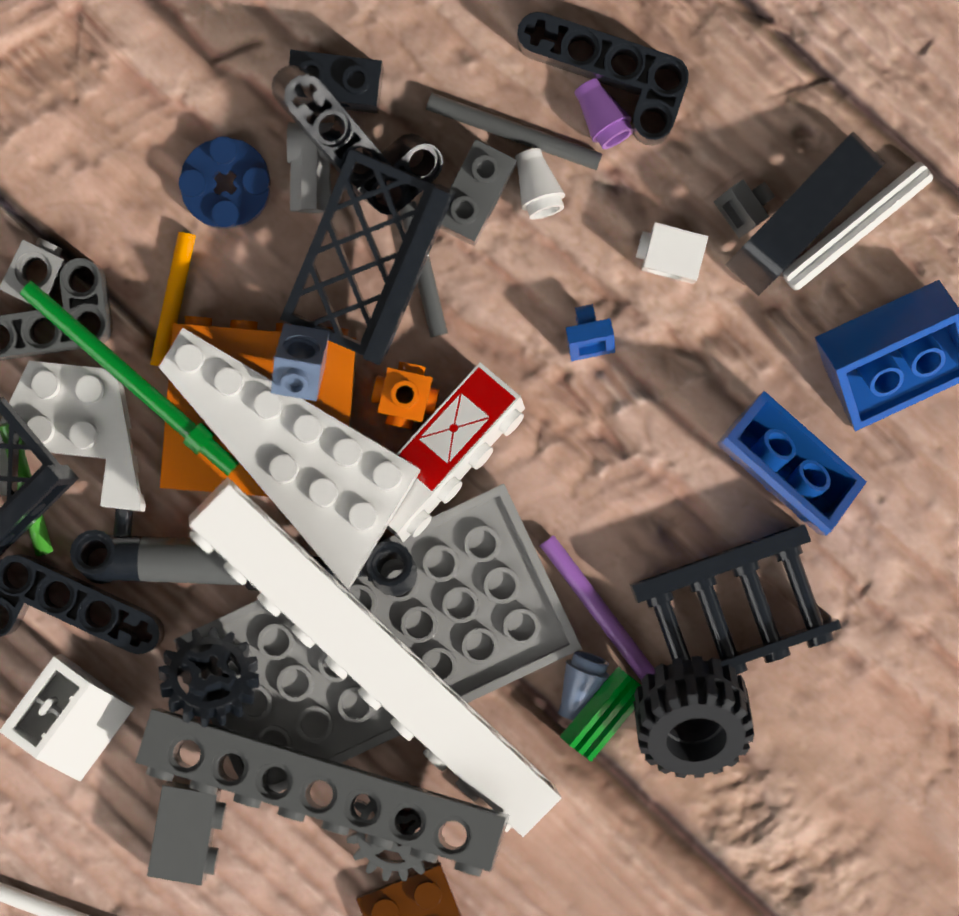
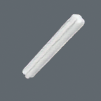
(857, 226)

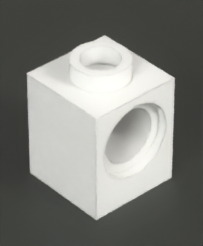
(672, 252)

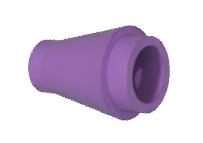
(604, 116)

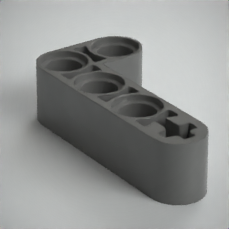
(78, 304)

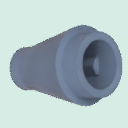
(581, 681)

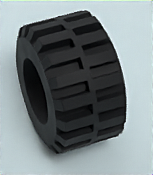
(693, 717)

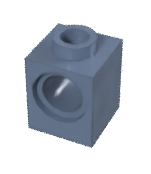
(300, 362)

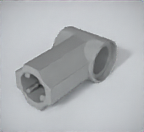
(309, 171)

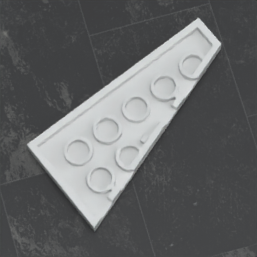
(312, 466)

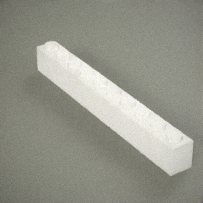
(372, 655)

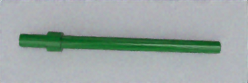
(197, 437)

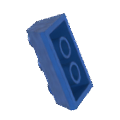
(893, 355)
(792, 463)

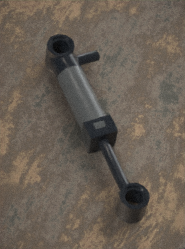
(186, 562)

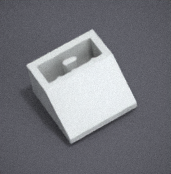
(66, 718)

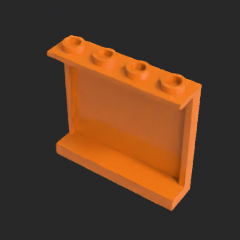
(256, 349)

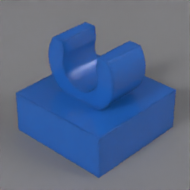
(589, 336)

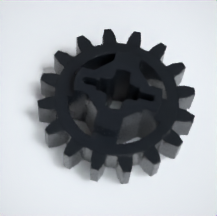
(211, 683)

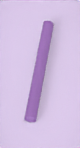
(597, 607)

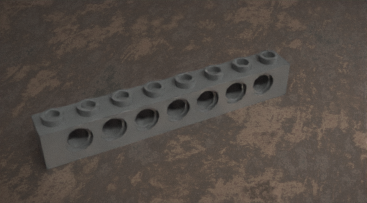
(161, 753)

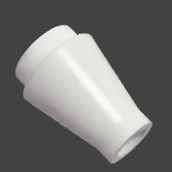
(538, 186)

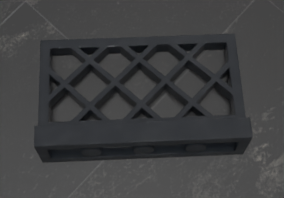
(404, 272)
(39, 491)

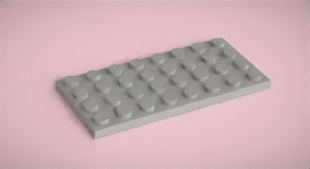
(473, 617)

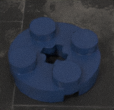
(227, 209)

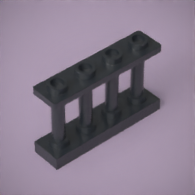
(743, 563)

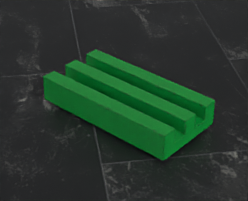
(602, 715)

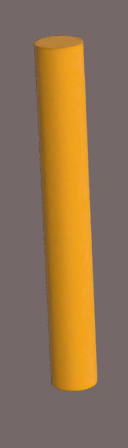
(173, 296)

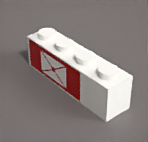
(453, 443)

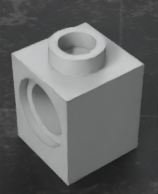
(15, 277)

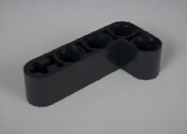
(599, 66)
(347, 135)
(805, 214)
(77, 609)

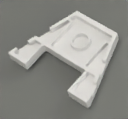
(80, 415)

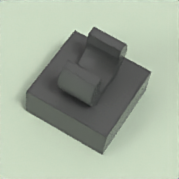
(744, 207)

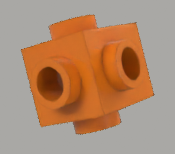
(406, 414)

